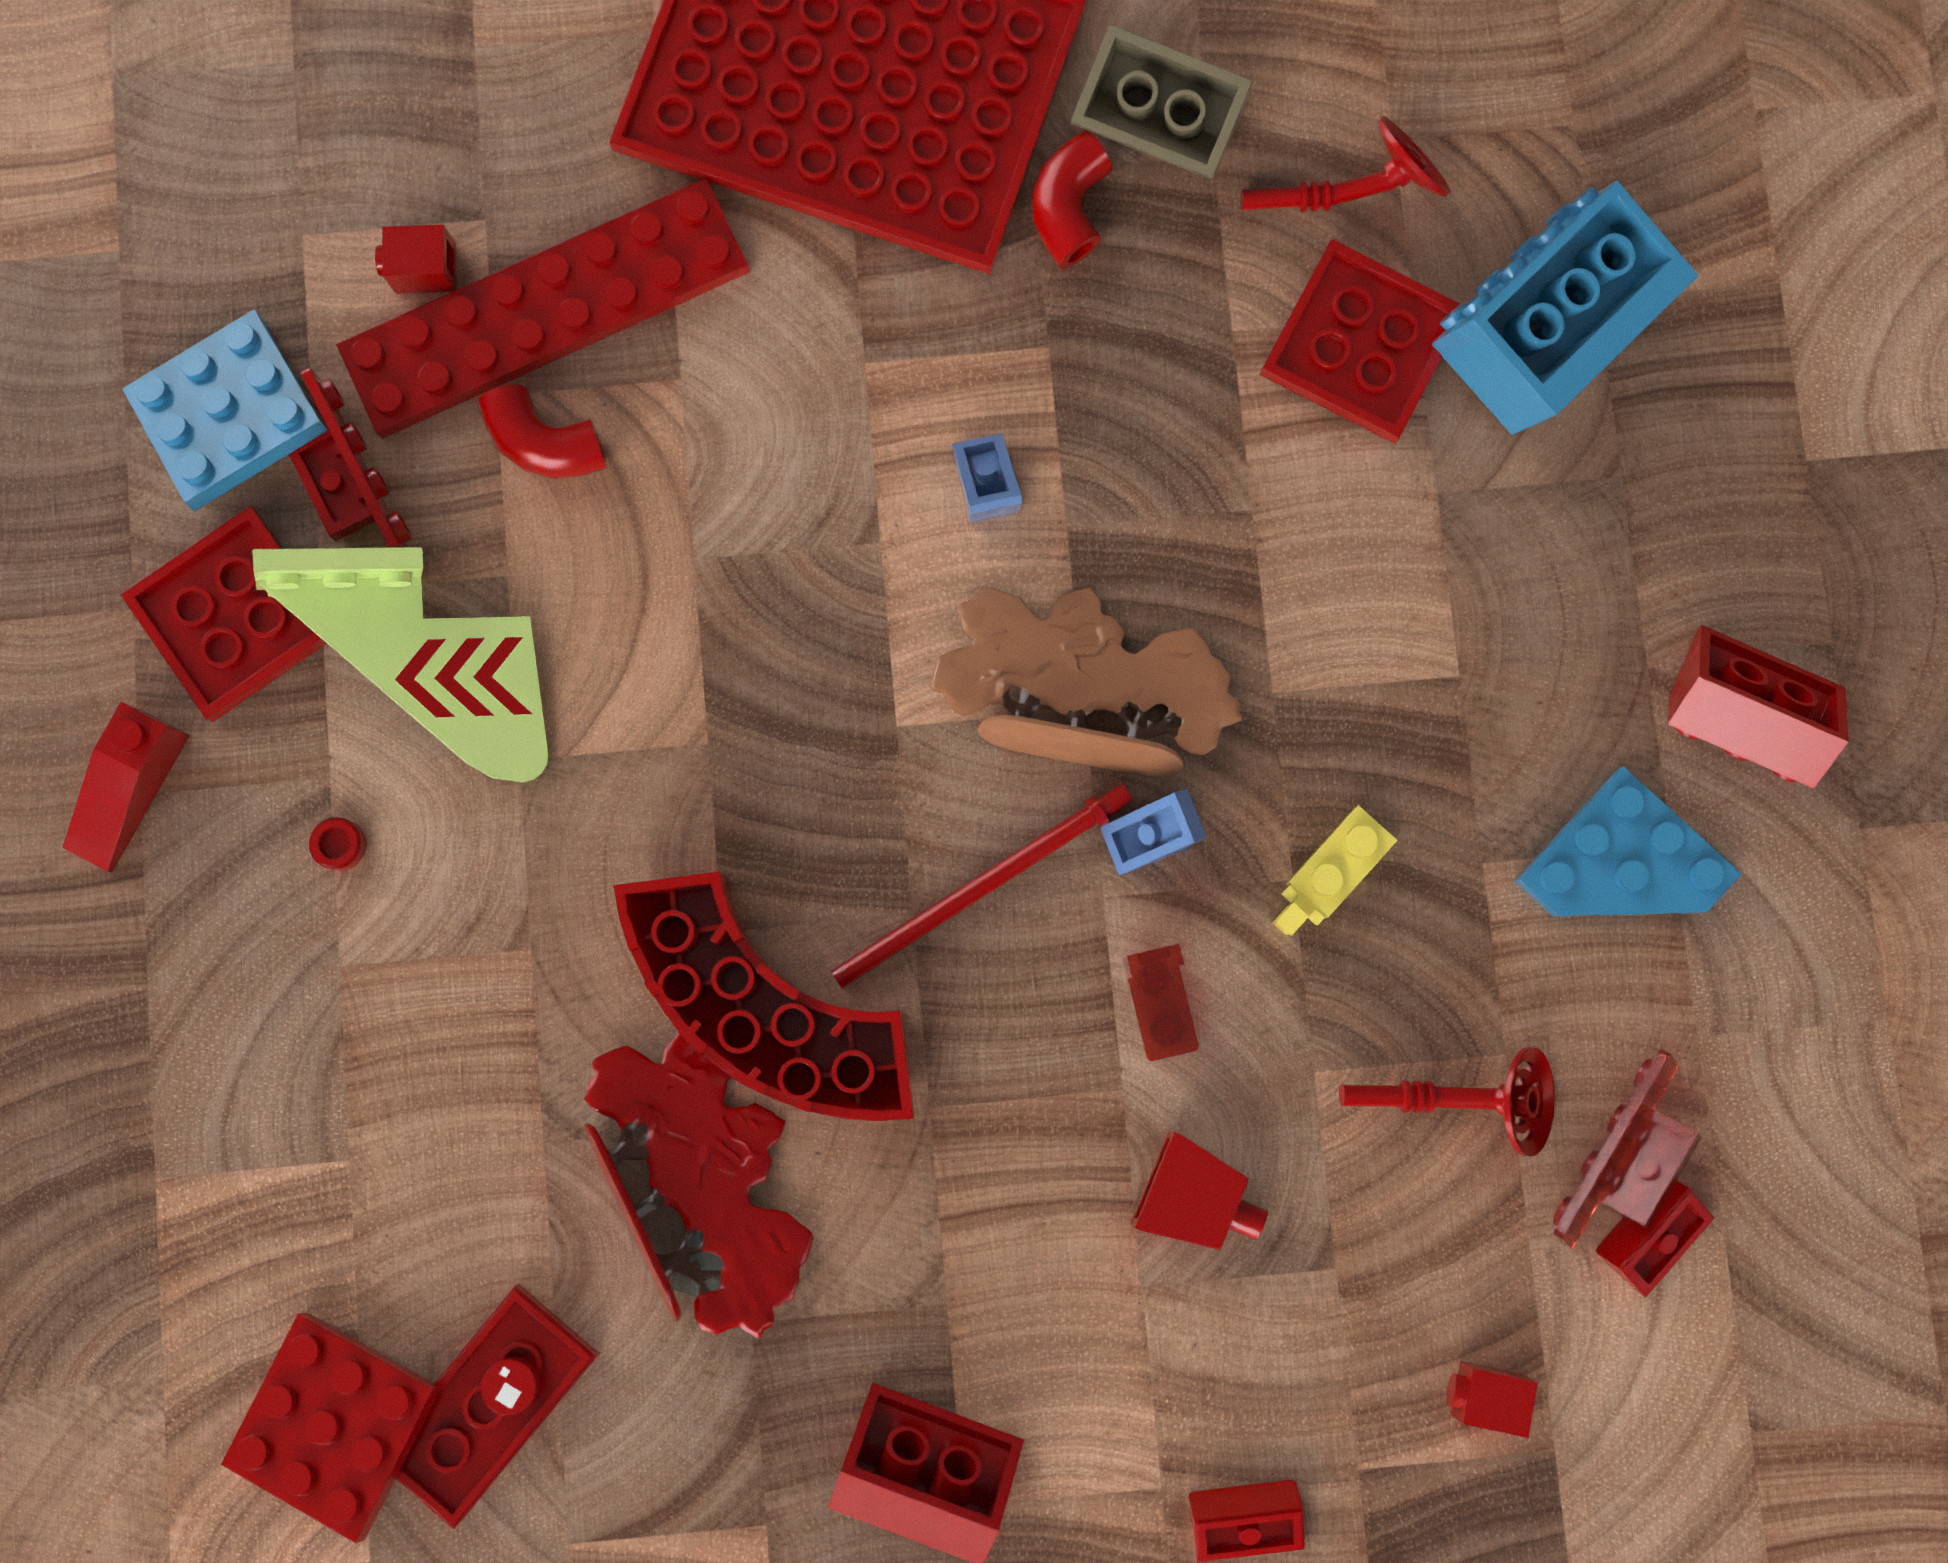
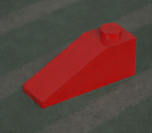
(121, 784)

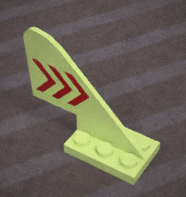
(455, 676)

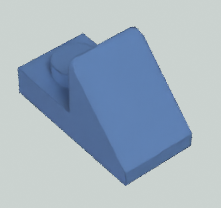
(987, 478)
(1153, 832)

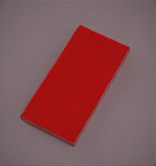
(465, 1442)

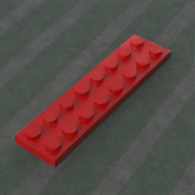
(542, 308)

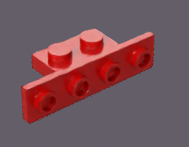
(337, 477)

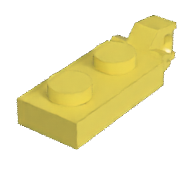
(1334, 870)

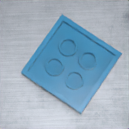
(224, 410)

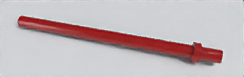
(1095, 812)

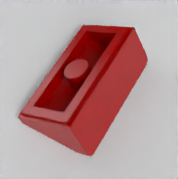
(1647, 1256)
(1247, 1520)

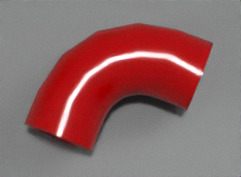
(1059, 198)
(537, 446)

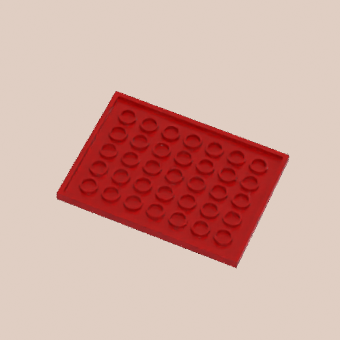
(857, 109)

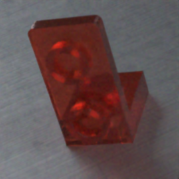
(1161, 1002)

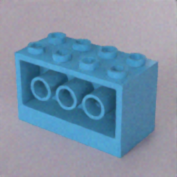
(1563, 307)

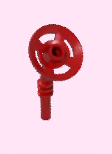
(1405, 165)
(1529, 1103)

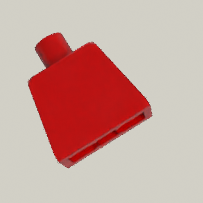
(1196, 1197)

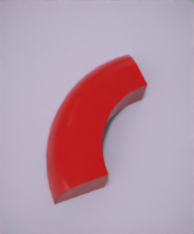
(750, 1016)

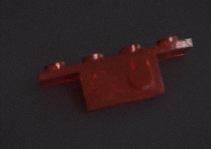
(1637, 1160)

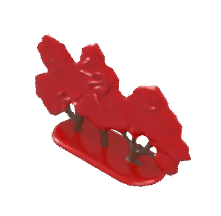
(703, 1167)

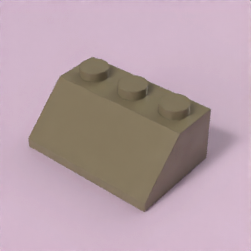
(1162, 102)

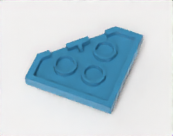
(1626, 858)

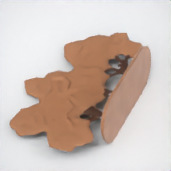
(1081, 667)

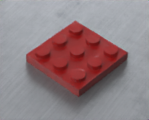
(1360, 341)
(214, 622)
(331, 1427)

